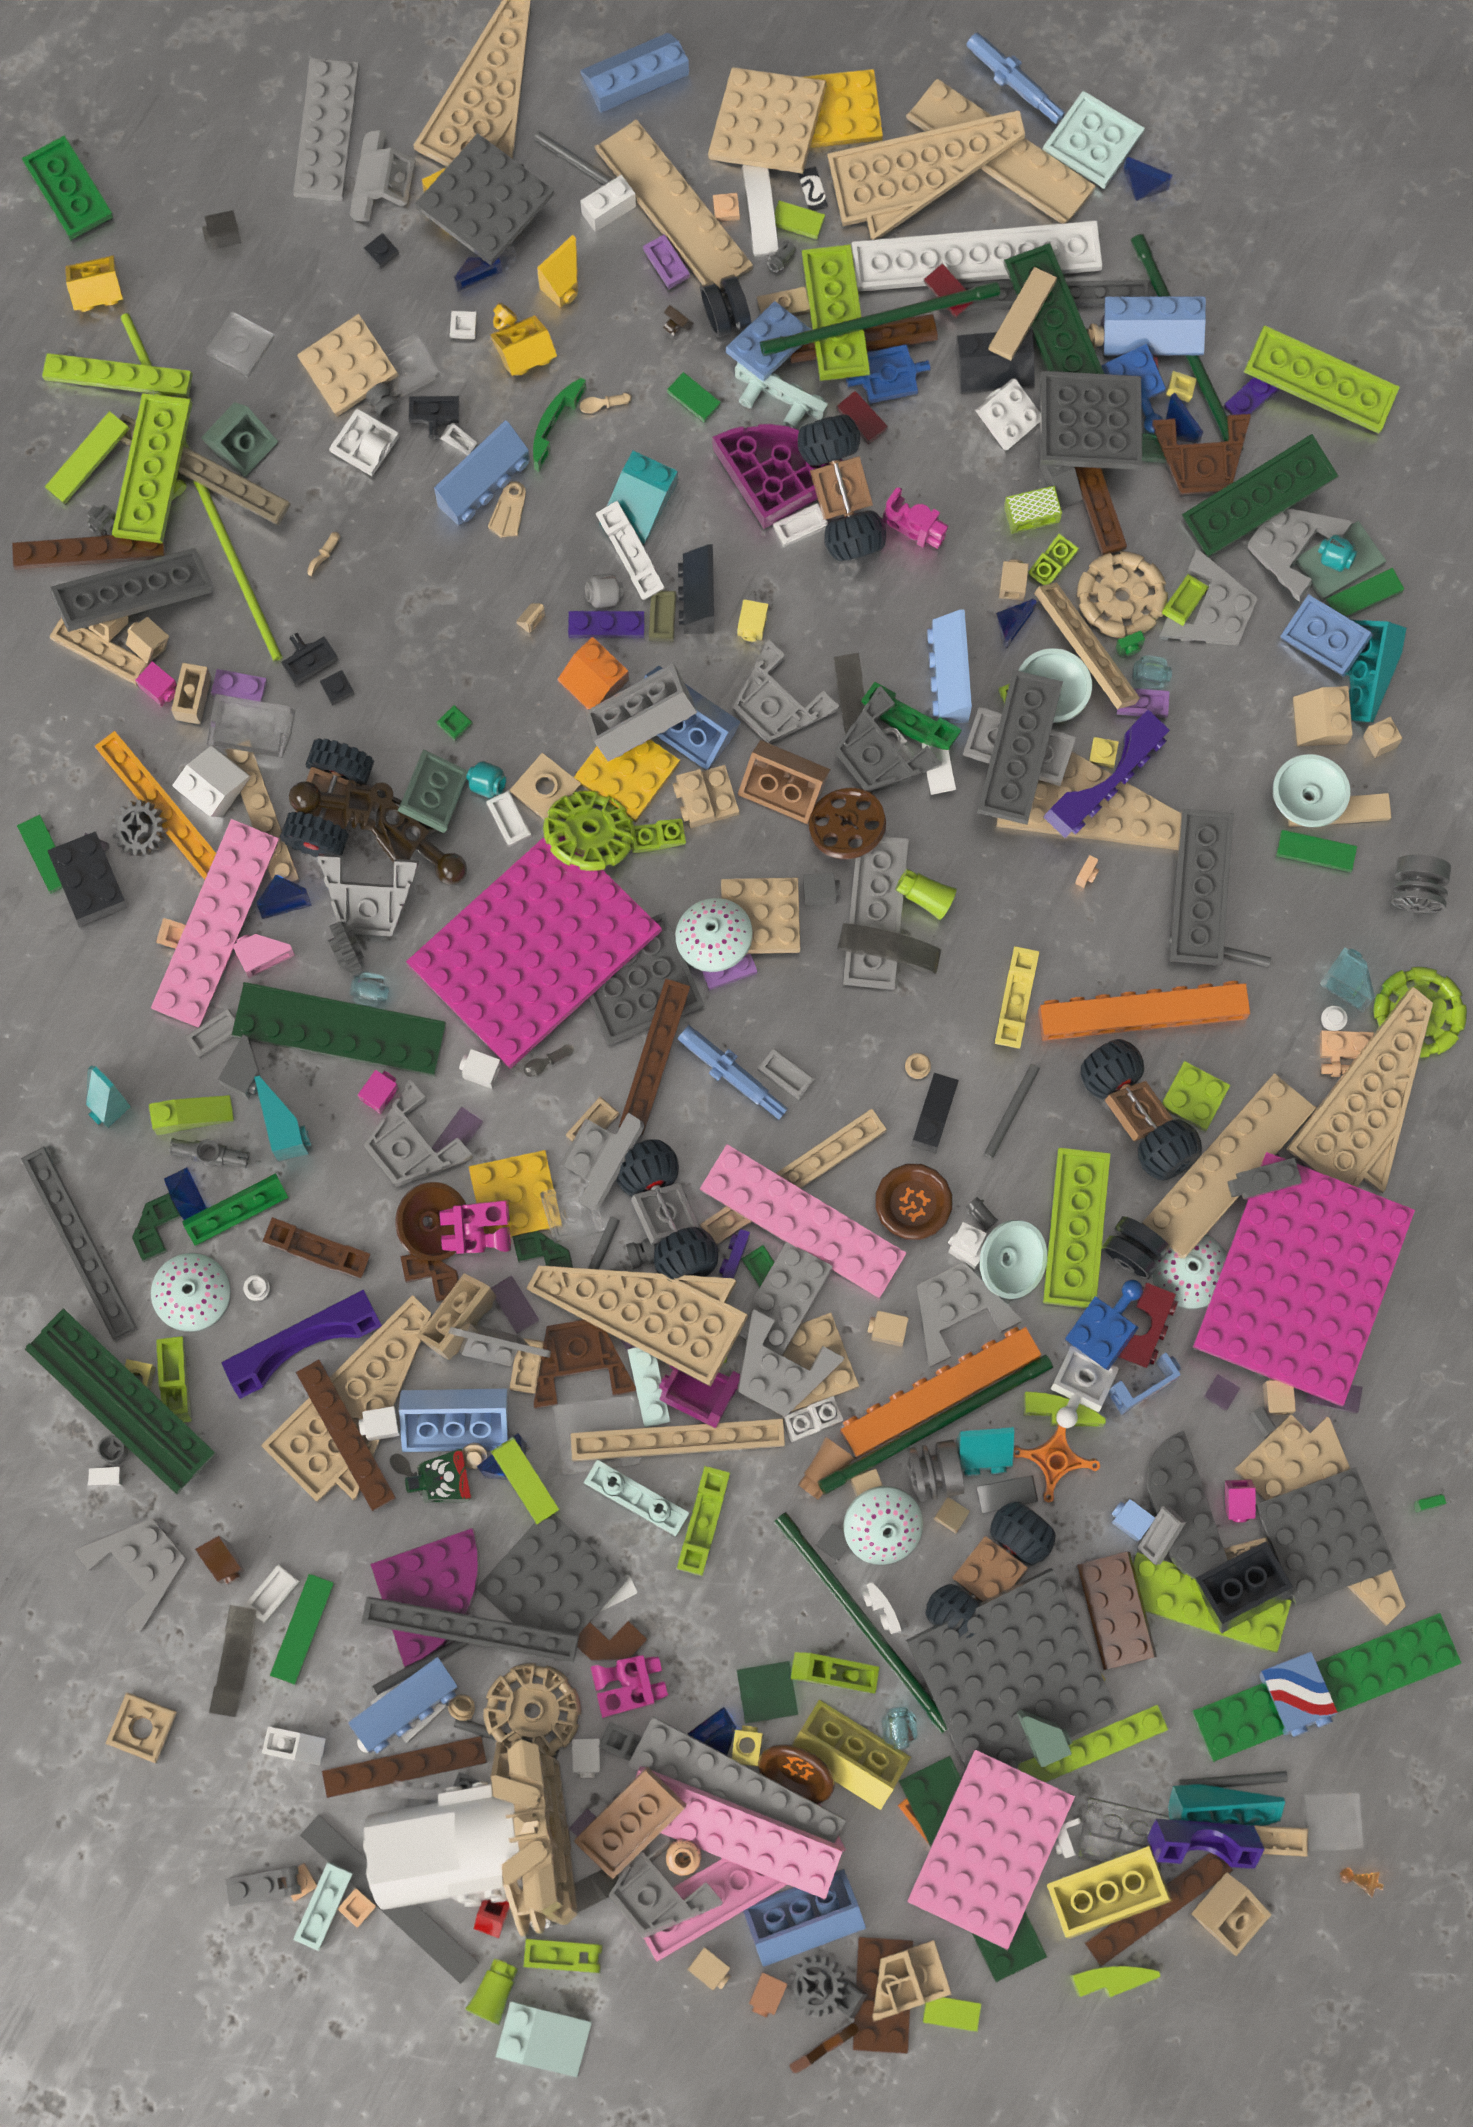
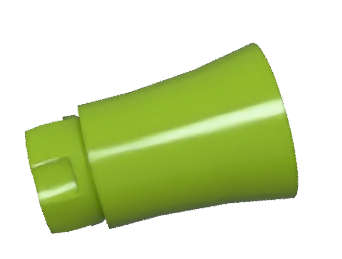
(926, 892)
(493, 1992)

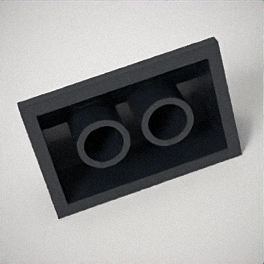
(986, 371)
(697, 591)
(1244, 1587)

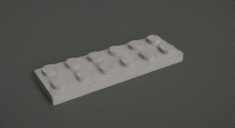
(326, 129)
(877, 906)

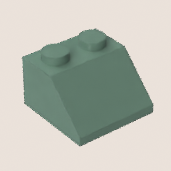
(239, 438)

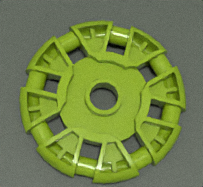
(584, 842)
(1447, 991)

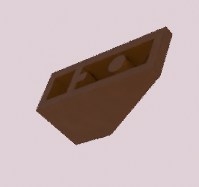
(221, 1560)

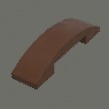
(316, 1248)

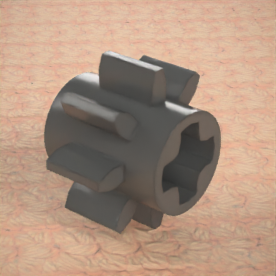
(101, 520)

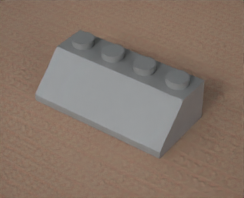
(640, 712)

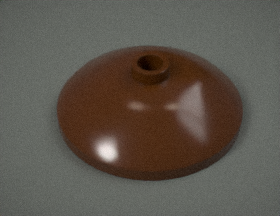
(421, 1202)

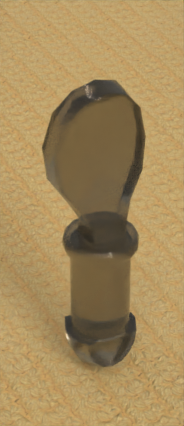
(537, 1066)
(401, 1466)

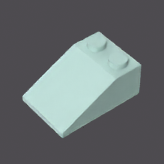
(543, 2039)

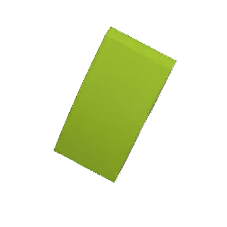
(1053, 561)
(658, 836)

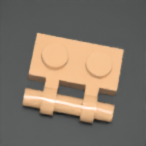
(1339, 1046)

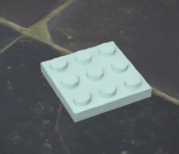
(1093, 139)

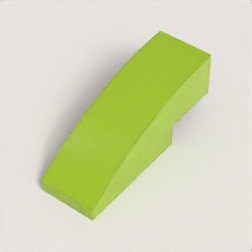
(174, 1376)
(1048, 1405)
(524, 1480)
(1111, 1978)

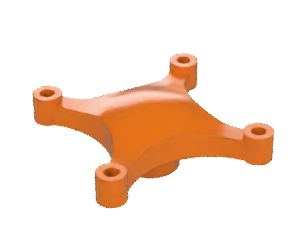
(1055, 1460)

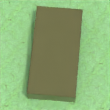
(662, 616)

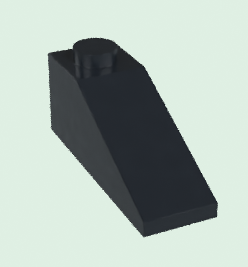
(934, 1113)

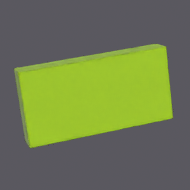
(798, 219)
(1185, 600)
(952, 2013)

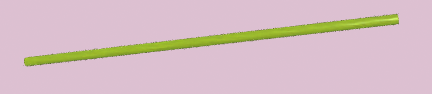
(215, 518)

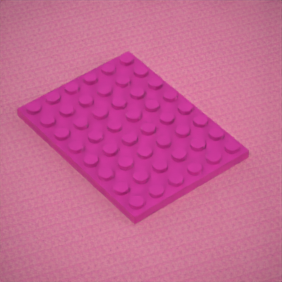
(532, 950)
(1305, 1283)

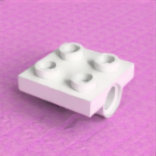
(1009, 414)
(364, 442)

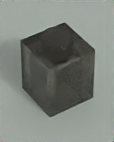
(221, 229)

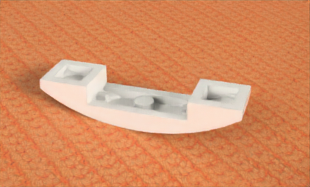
(760, 210)
(630, 550)

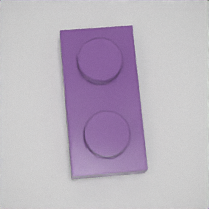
(666, 261)
(239, 685)
(1152, 700)
(741, 970)

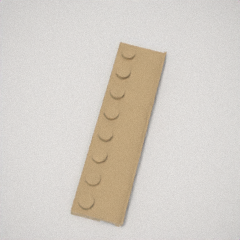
(1021, 167)
(673, 205)
(1203, 1191)

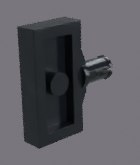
(434, 411)
(308, 658)

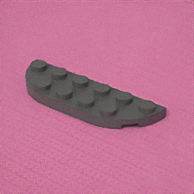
(1176, 1482)

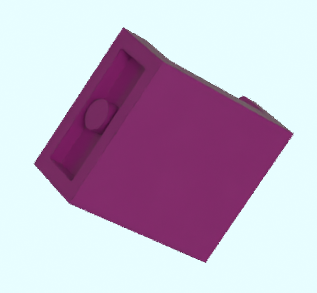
(697, 1398)

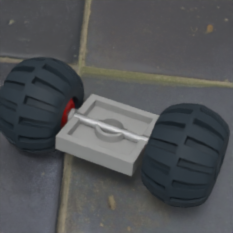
(665, 1211)

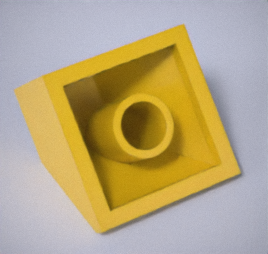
(560, 273)

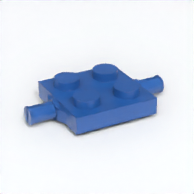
(890, 374)

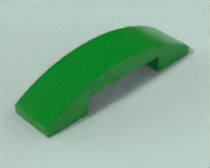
(569, 397)
(915, 724)

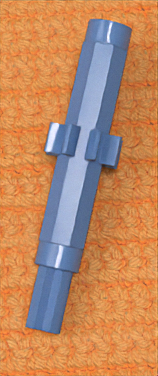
(1009, 72)
(725, 1066)

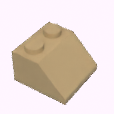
(1323, 717)
(1231, 1913)

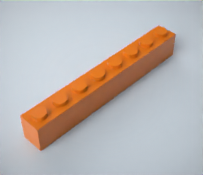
(1143, 1011)
(940, 1392)

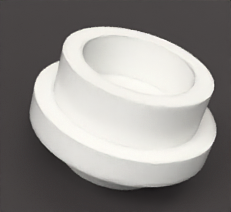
(1334, 1018)
(256, 1287)

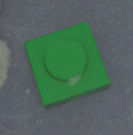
(1130, 644)

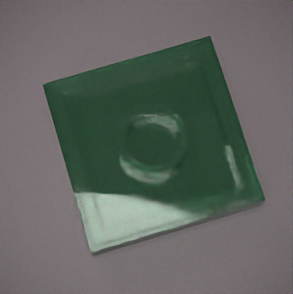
(767, 1692)

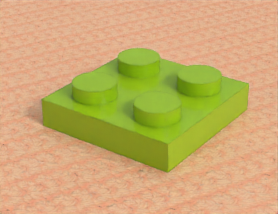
(1195, 1096)

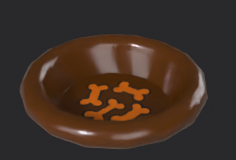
(913, 1201)
(798, 1771)

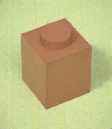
(767, 1995)

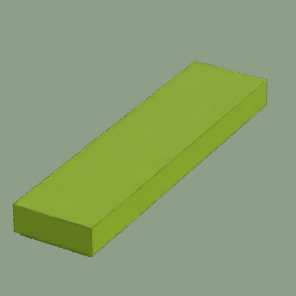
(87, 457)

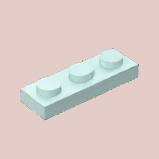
(647, 1383)
(323, 1906)

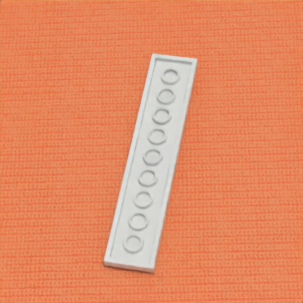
(971, 254)

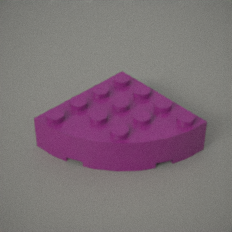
(767, 469)
(431, 1576)

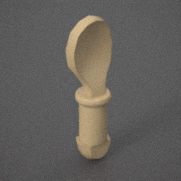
(592, 404)
(325, 553)

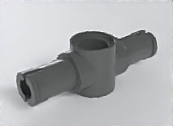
(196, 1149)

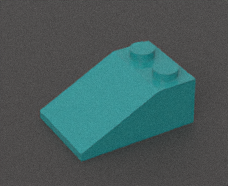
(644, 492)
(284, 1131)
(985, 1450)

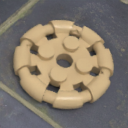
(1125, 580)
(535, 1694)

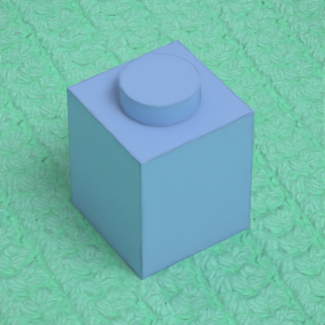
(1132, 1519)

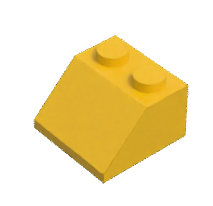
(93, 283)
(524, 345)

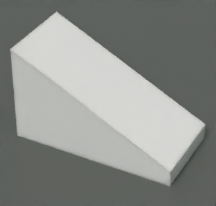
(459, 439)
(105, 1476)

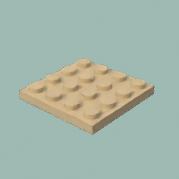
(767, 120)

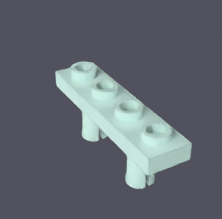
(792, 394)
(636, 1498)

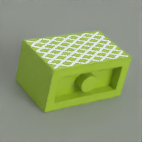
(1032, 509)

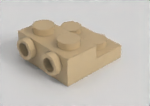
(705, 796)

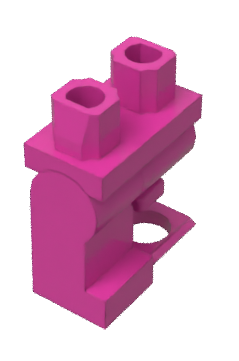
(914, 522)
(469, 1225)
(635, 1684)

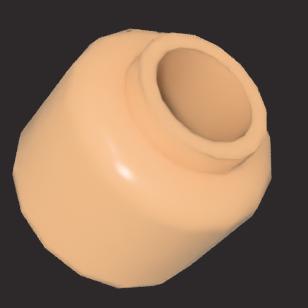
(681, 1865)

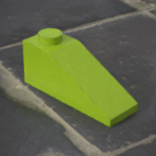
(190, 1113)
(834, 1672)

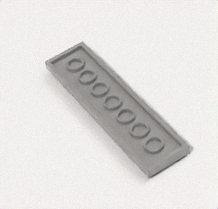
(707, 1769)

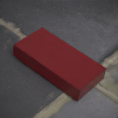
(944, 283)
(866, 419)

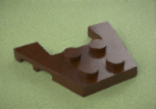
(1202, 466)
(574, 1350)

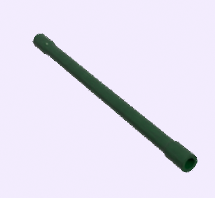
(1146, 257)
(977, 293)
(841, 1476)
(793, 1534)

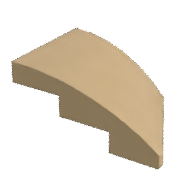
(909, 1980)

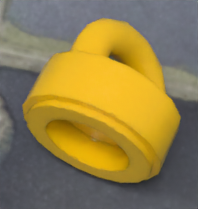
(505, 314)

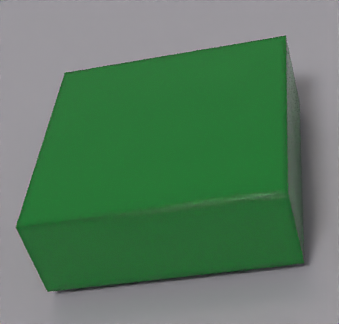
(454, 723)
(1429, 1503)

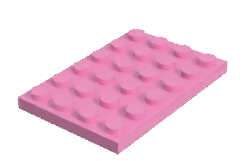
(991, 1849)

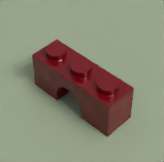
(1158, 1305)

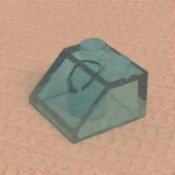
(1350, 979)

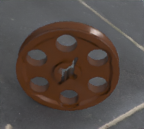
(847, 813)

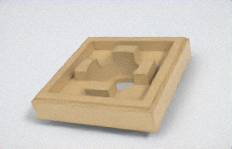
(526, 790)
(122, 1731)

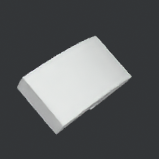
(941, 778)
(812, 1419)
(877, 1600)

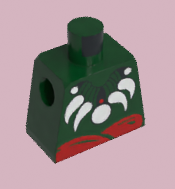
(441, 1479)

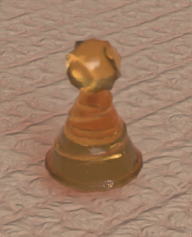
(1365, 1881)

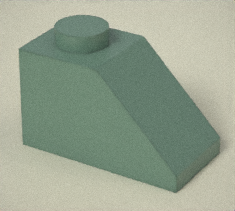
(1045, 1738)

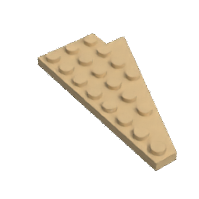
(485, 90)
(905, 174)
(1125, 818)
(1362, 1116)
(673, 1321)
(365, 1383)
(1299, 1458)

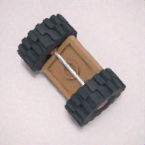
(330, 770)

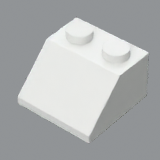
(212, 782)

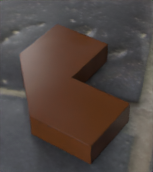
(442, 1275)
(619, 1647)
(824, 2047)

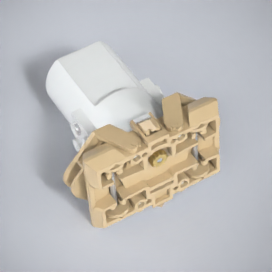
(482, 1844)

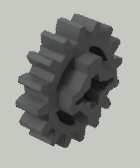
(135, 816)
(346, 948)
(809, 1994)

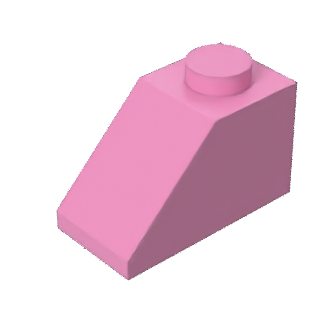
(261, 953)

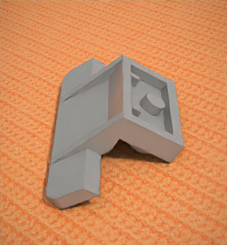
(380, 174)
(599, 1156)
(494, 1345)

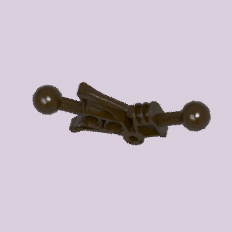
(392, 838)

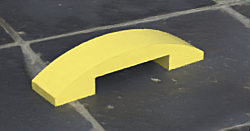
(1016, 997)

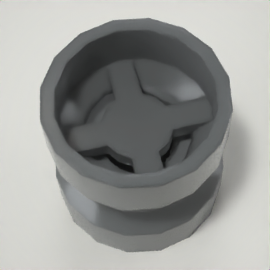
(382, 399)
(641, 1253)
(109, 1447)

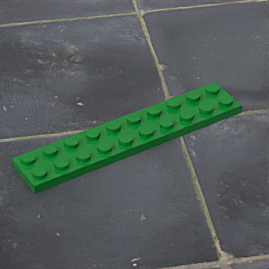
(1349, 1676)

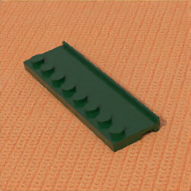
(339, 1029)
(120, 1401)
(930, 1796)

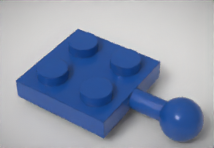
(1140, 363)
(1103, 1330)

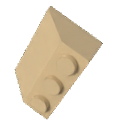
(460, 1309)

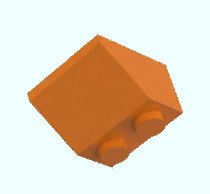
(593, 674)

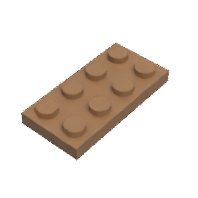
(630, 1822)

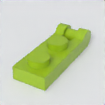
(561, 1955)

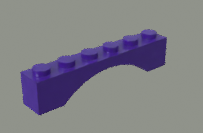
(1075, 806)
(254, 1366)

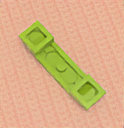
(703, 1521)

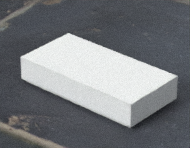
(800, 525)
(508, 818)
(272, 1593)

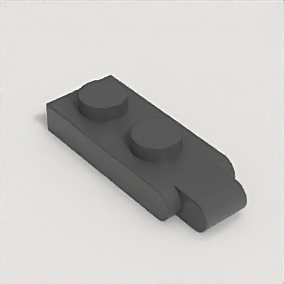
(1265, 1179)

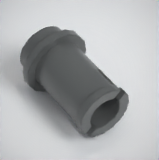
(777, 261)
(981, 1213)

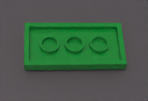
(67, 187)

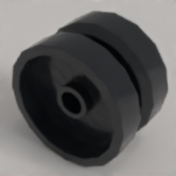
(725, 305)
(1135, 1247)

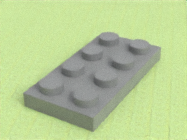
(983, 737)
(788, 1295)

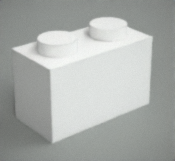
(608, 203)

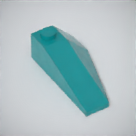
(1374, 668)
(104, 1098)
(1224, 1805)

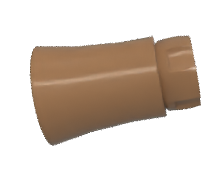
(827, 1460)

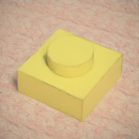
(1181, 385)
(1103, 752)

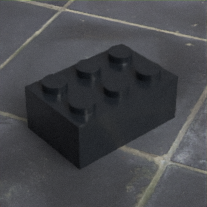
(87, 879)

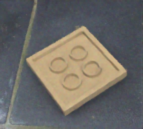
(347, 364)
(772, 909)
(805, 1348)

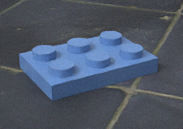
(770, 324)
(1326, 635)

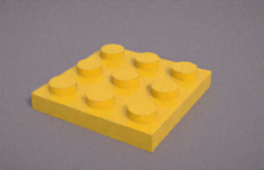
(848, 109)
(631, 778)
(520, 1182)

